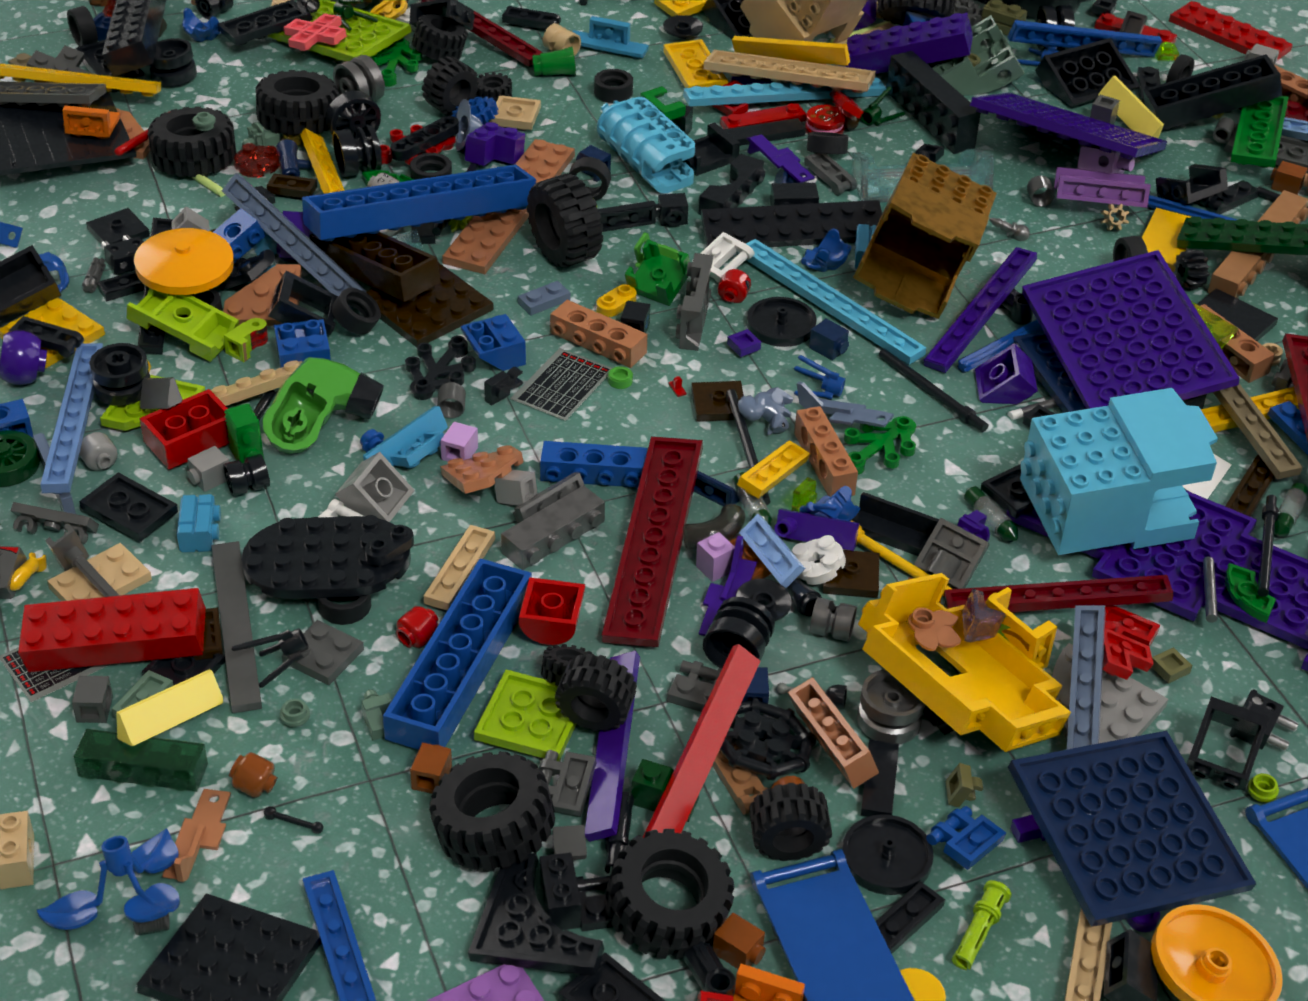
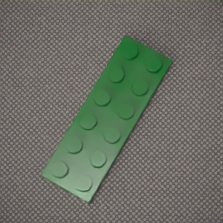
(1260, 133)

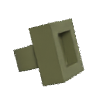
(962, 786)

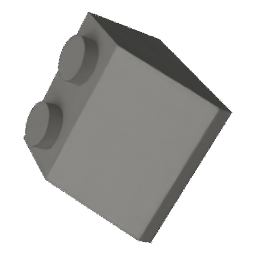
(375, 489)

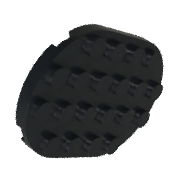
(319, 558)

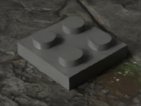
(328, 652)

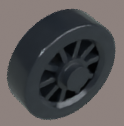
(362, 112)

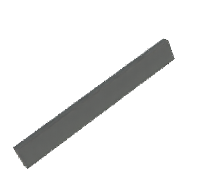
(236, 627)

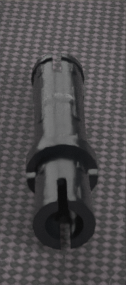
(617, 842)

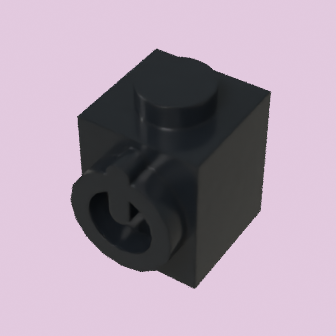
(672, 209)

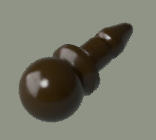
(851, 124)

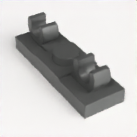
(548, 496)
(52, 520)

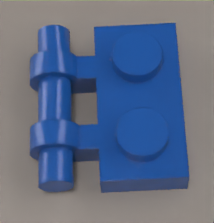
(970, 844)

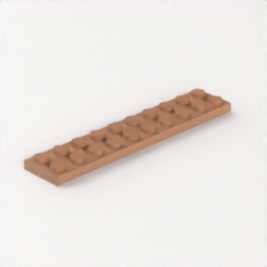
(489, 235)

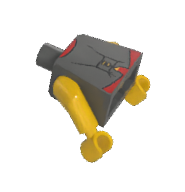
(16, 569)

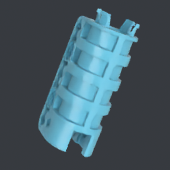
(648, 143)

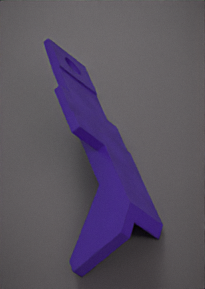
(780, 158)
(741, 572)

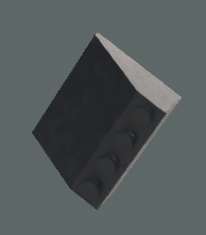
(728, 17)
(1083, 71)

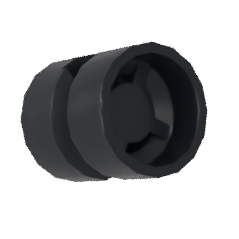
(211, 8)
(244, 475)

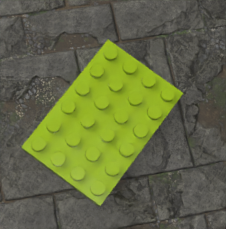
(363, 39)

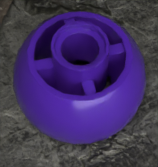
(21, 357)

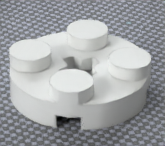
(823, 549)

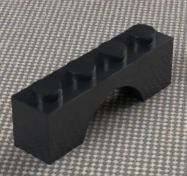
(744, 177)

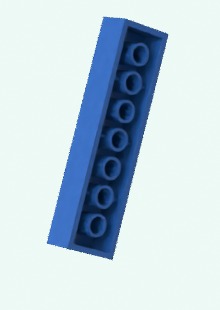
(457, 657)

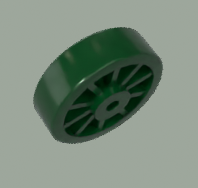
(17, 457)

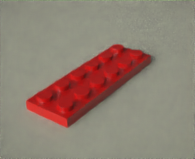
(1226, 29)

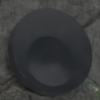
(781, 321)
(887, 854)

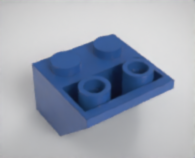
(301, 341)
(497, 342)

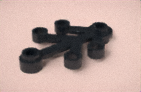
(424, 387)

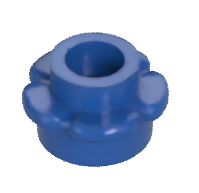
(371, 439)

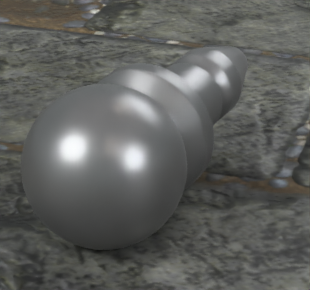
(1018, 232)

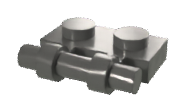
(689, 690)
(573, 780)

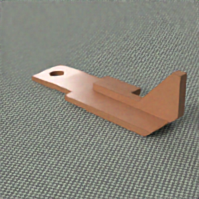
(199, 832)

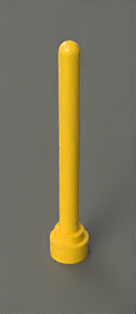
(890, 556)

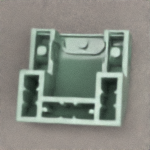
(995, 69)

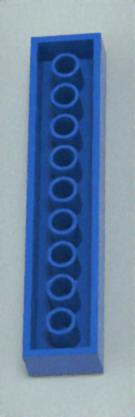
(416, 202)

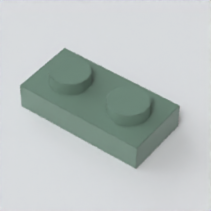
(147, 685)

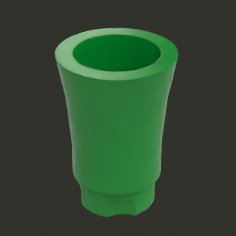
(555, 63)

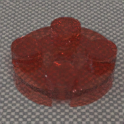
(256, 160)

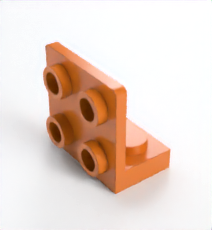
(89, 121)
(760, 985)

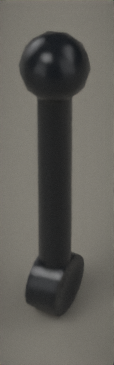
(270, 814)

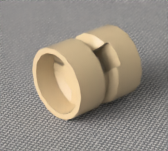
(559, 38)

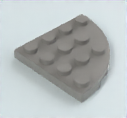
(1125, 704)

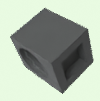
(92, 699)

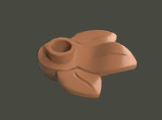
(933, 628)

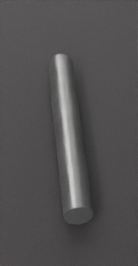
(1210, 589)

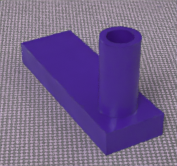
(809, 527)

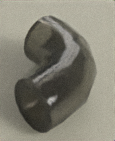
(728, 523)

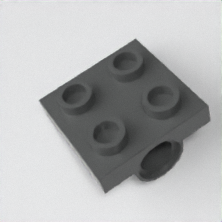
(952, 552)

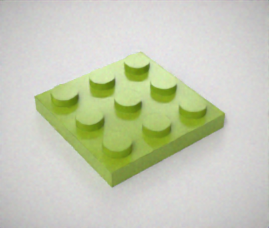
(524, 717)

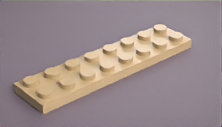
(789, 70)

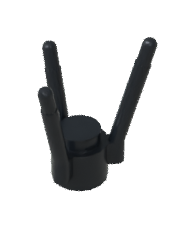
(290, 643)

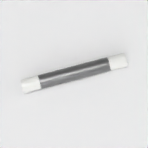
(1019, 413)

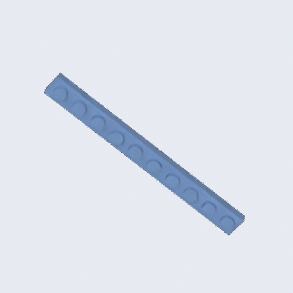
(70, 423)

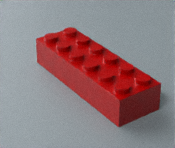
(112, 630)

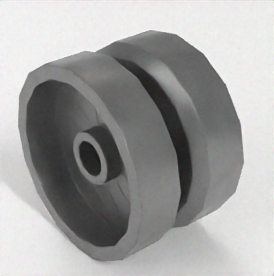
(359, 75)
(888, 709)

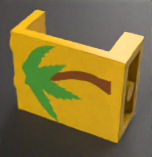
(1033, 643)

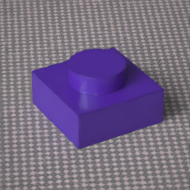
(744, 342)

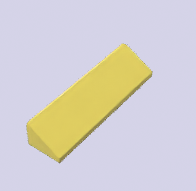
(1132, 110)
(168, 708)

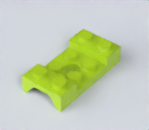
(201, 329)

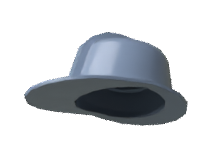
(467, 124)

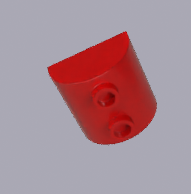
(551, 610)

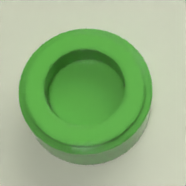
(620, 377)

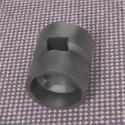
(833, 619)

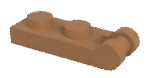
(738, 782)

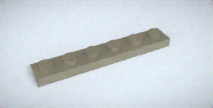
(1259, 432)

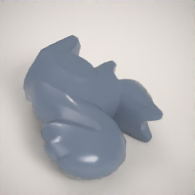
(769, 406)

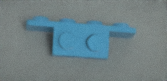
(611, 37)
(414, 440)

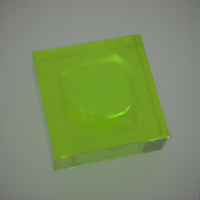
(1167, 52)
(804, 493)

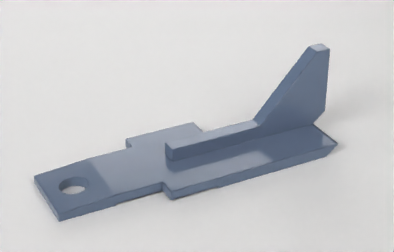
(842, 412)

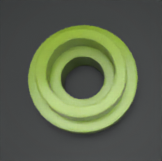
(1263, 787)

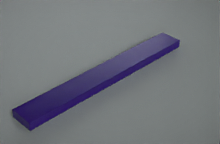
(980, 310)
(610, 769)

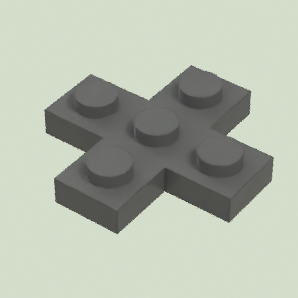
(67, 60)

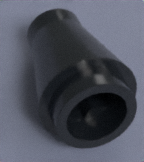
(803, 597)

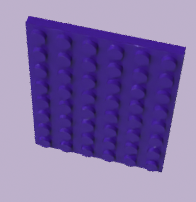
(1069, 125)
(1128, 331)

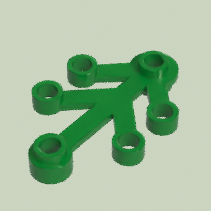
(398, 49)
(899, 427)

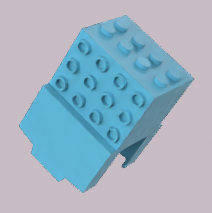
(1118, 471)

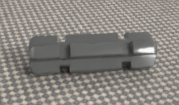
(93, 275)

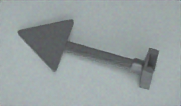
(71, 553)

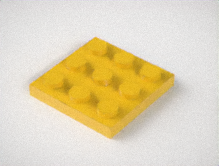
(63, 315)

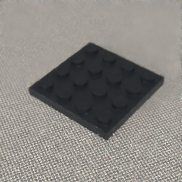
(230, 956)

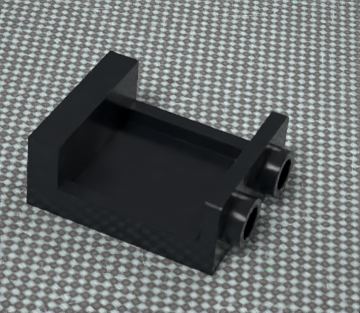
(713, 150)
(1203, 183)

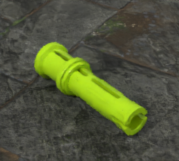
(986, 913)

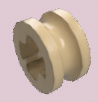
(1277, 350)

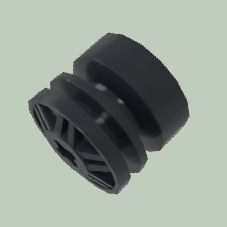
(361, 150)
(738, 622)

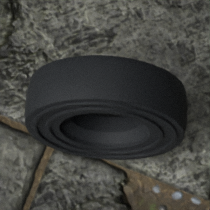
(1181, 68)

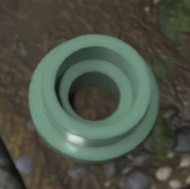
(204, 121)
(294, 713)

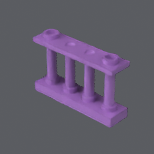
(1101, 187)

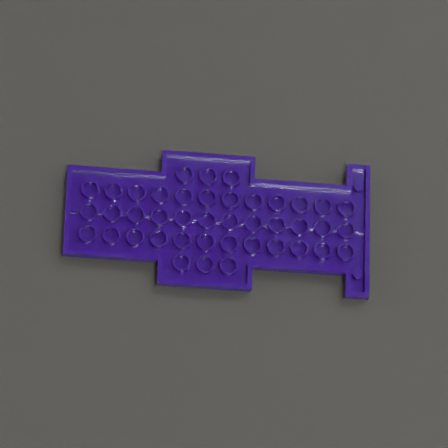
(1226, 539)

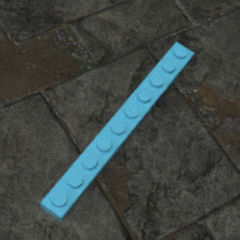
(767, 93)
(836, 303)

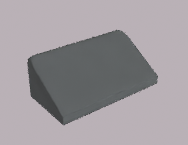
(159, 393)

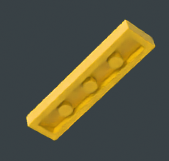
(773, 469)

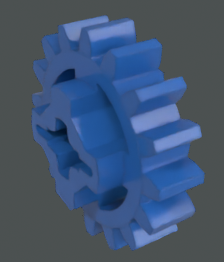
(481, 108)

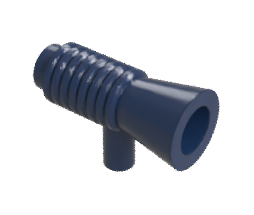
(289, 163)

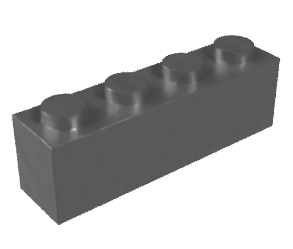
(552, 527)

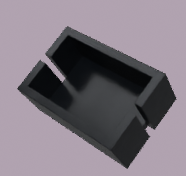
(24, 284)

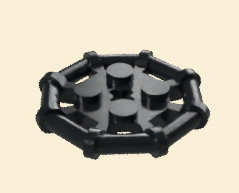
(760, 755)

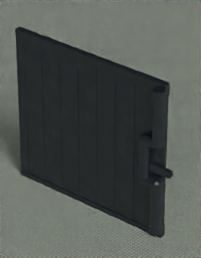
(36, 138)

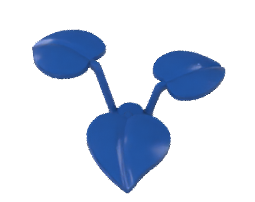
(155, 902)

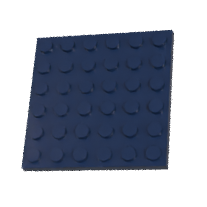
(1130, 827)

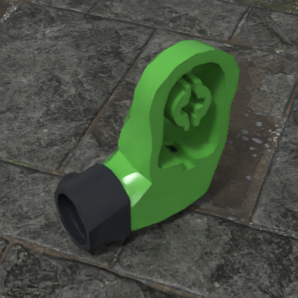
(310, 398)

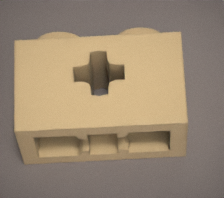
(16, 850)

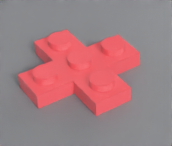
(307, 33)

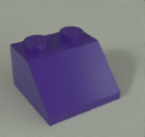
(1006, 377)

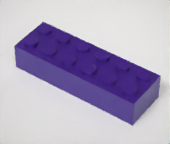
(930, 40)

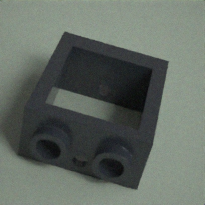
(306, 292)
(1237, 718)

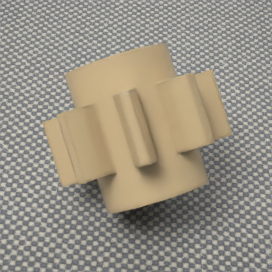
(1121, 215)

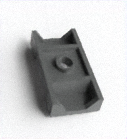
(695, 305)

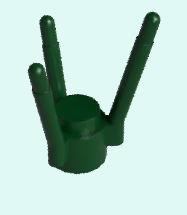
(345, 10)
(873, 112)

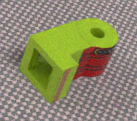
(246, 338)

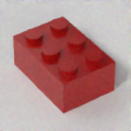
(186, 428)

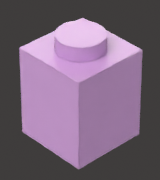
(459, 442)
(714, 556)

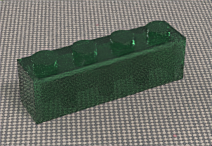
(149, 763)

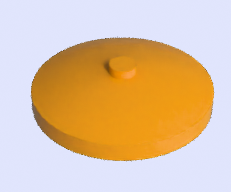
(184, 261)
(1214, 957)

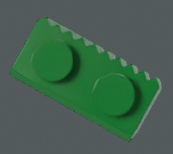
(243, 432)

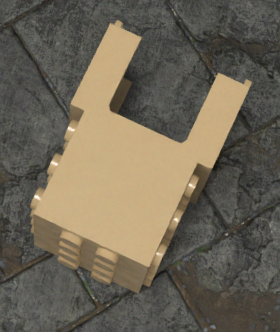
(802, 18)

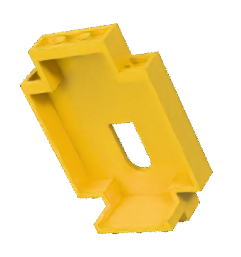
(998, 686)

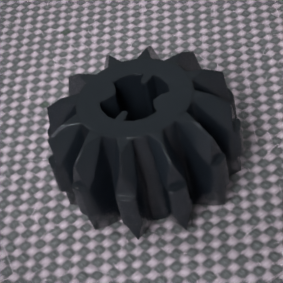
(1191, 269)

